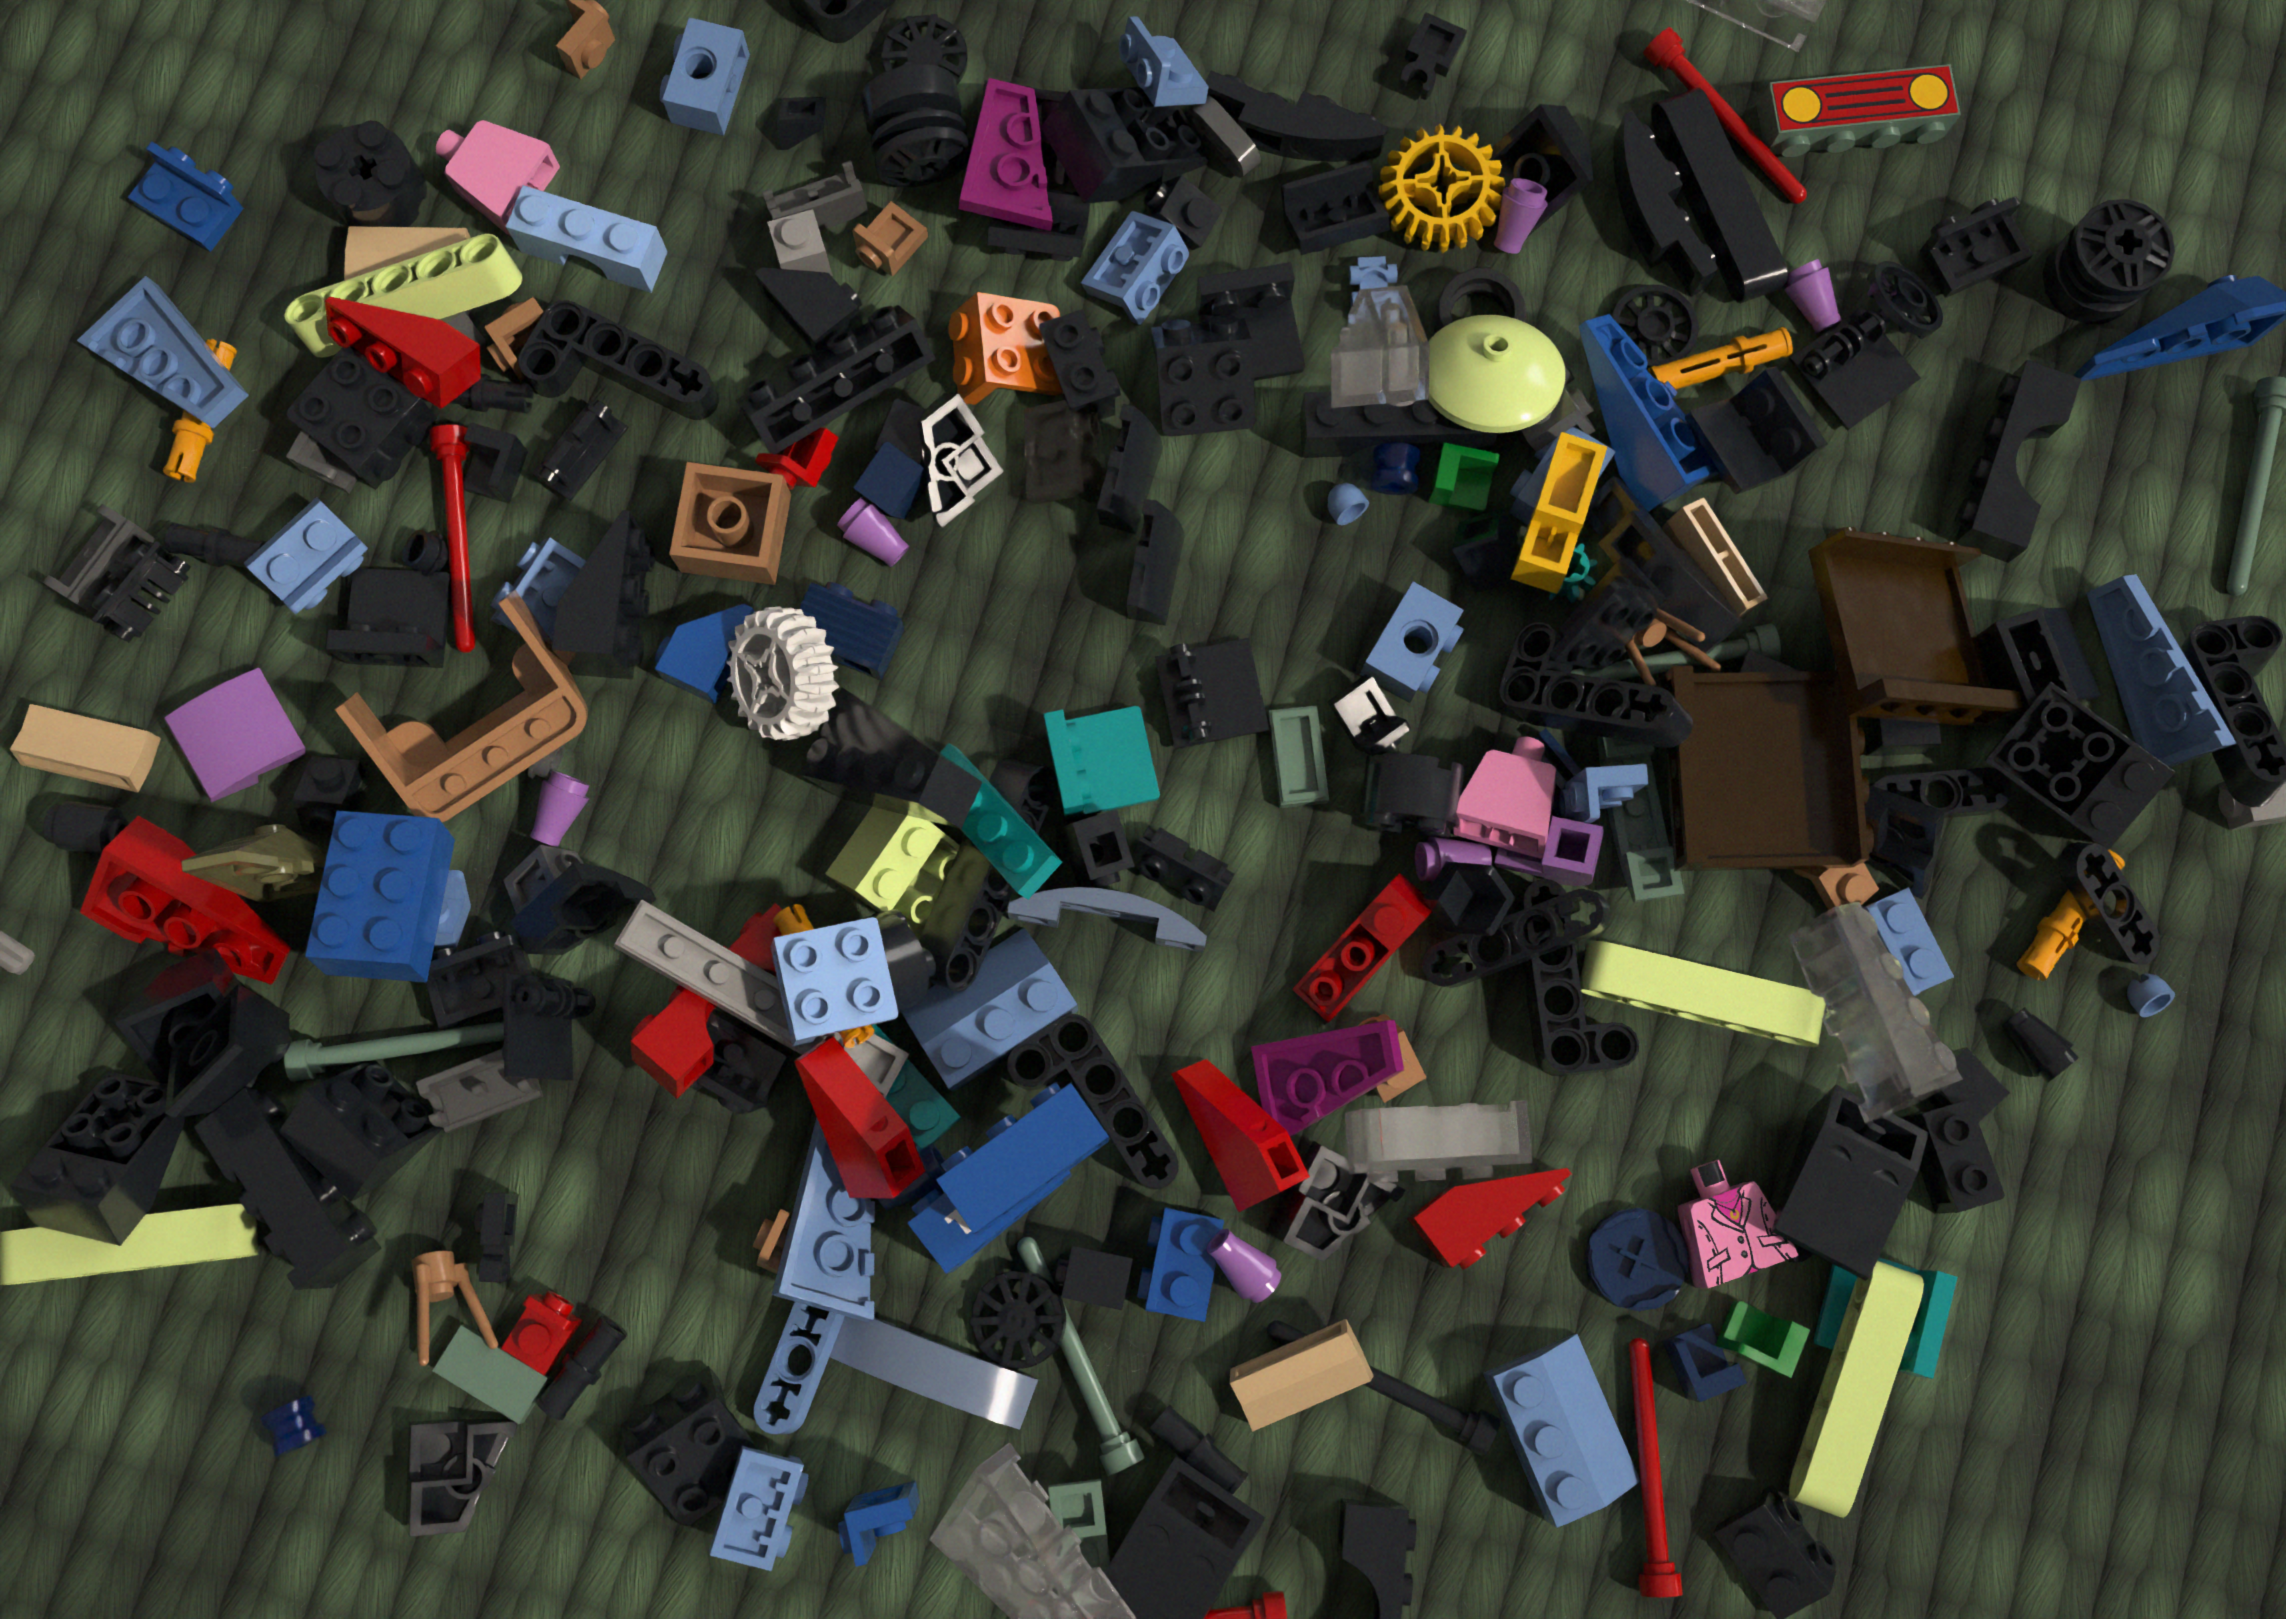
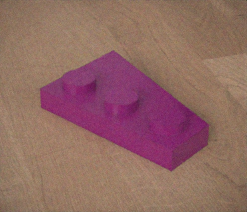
(1006, 159)
(1324, 1071)

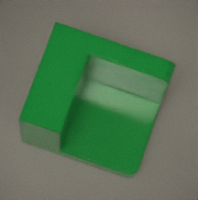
(1463, 478)
(1762, 1339)

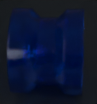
(1395, 468)
(293, 1426)

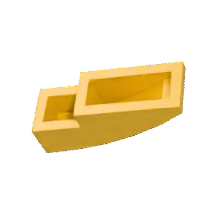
(1559, 513)

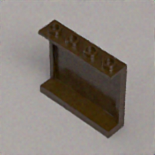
(1905, 630)
(1766, 773)

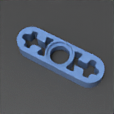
(796, 1401)

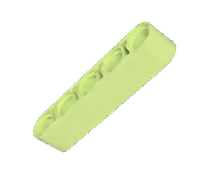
(425, 285)
(1702, 993)
(154, 1243)
(1855, 1389)

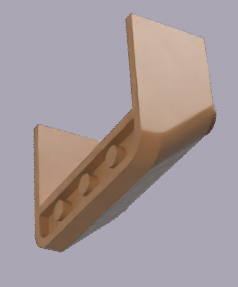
(450, 776)

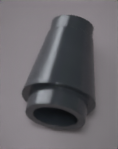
(2039, 1045)

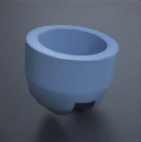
(1346, 503)
(2150, 995)

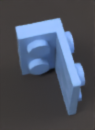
(833, 979)

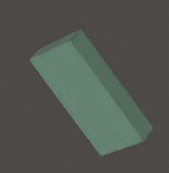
(1298, 757)
(491, 1374)

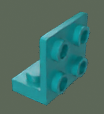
(1101, 761)
(1928, 1327)

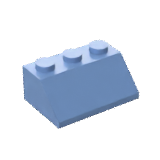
(1004, 1006)
(1562, 1431)

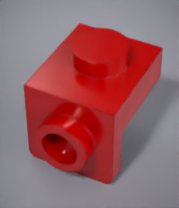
(802, 461)

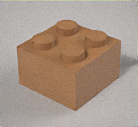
(730, 523)

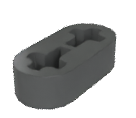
(1224, 137)

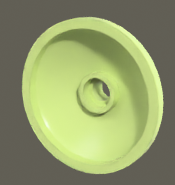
(1494, 373)

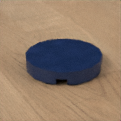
(1636, 1259)

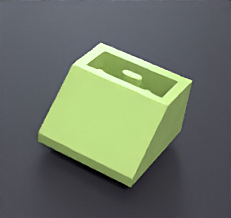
(896, 865)

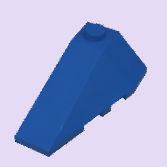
(2217, 320)
(1642, 421)

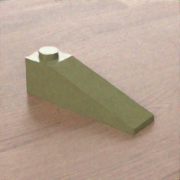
(263, 866)

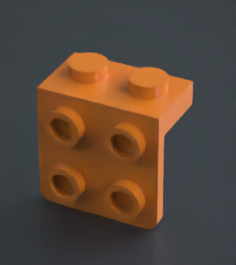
(1001, 347)

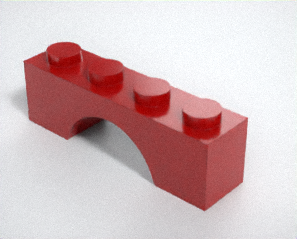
(676, 1042)

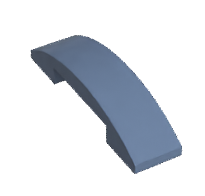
(1046, 906)
(935, 1370)

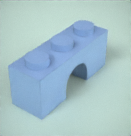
(557, 227)

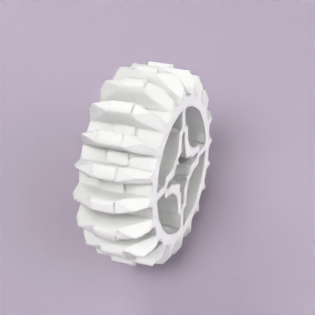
(782, 673)

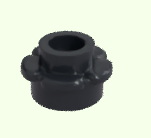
(425, 552)

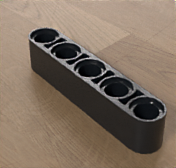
(1719, 195)
(974, 890)

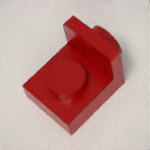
(542, 1331)

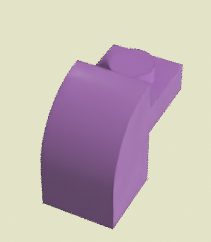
(1568, 854)

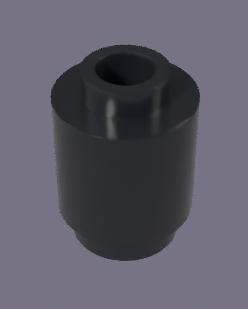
(83, 826)

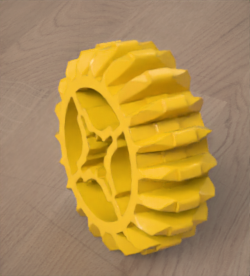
(1460, 185)

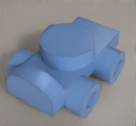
(1371, 273)

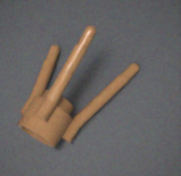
(1654, 634)
(434, 1281)

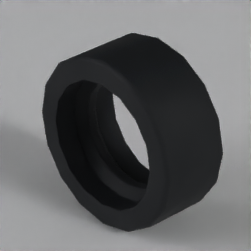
(1484, 282)

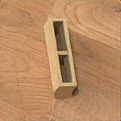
(382, 246)
(1707, 542)
(85, 748)
(1300, 1375)

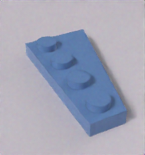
(164, 352)
(2154, 679)
(827, 1241)

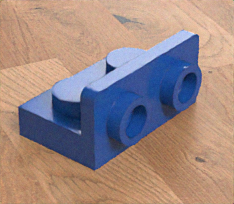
(186, 198)
(1181, 1265)
(877, 1511)

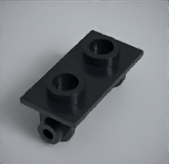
(580, 449)
(1161, 860)

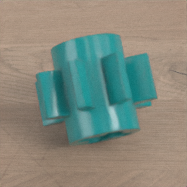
(1580, 568)

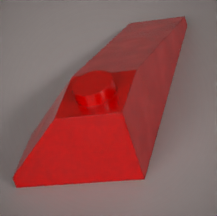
(147, 895)

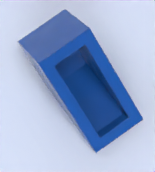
(699, 651)

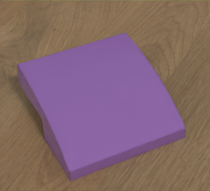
(234, 734)

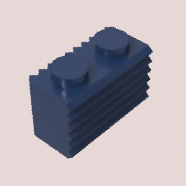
(860, 633)

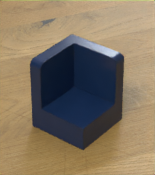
(893, 481)
(1701, 1364)

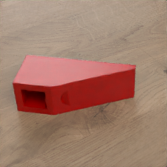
(414, 349)
(1363, 948)
(859, 1124)
(1242, 1138)
(1470, 1214)

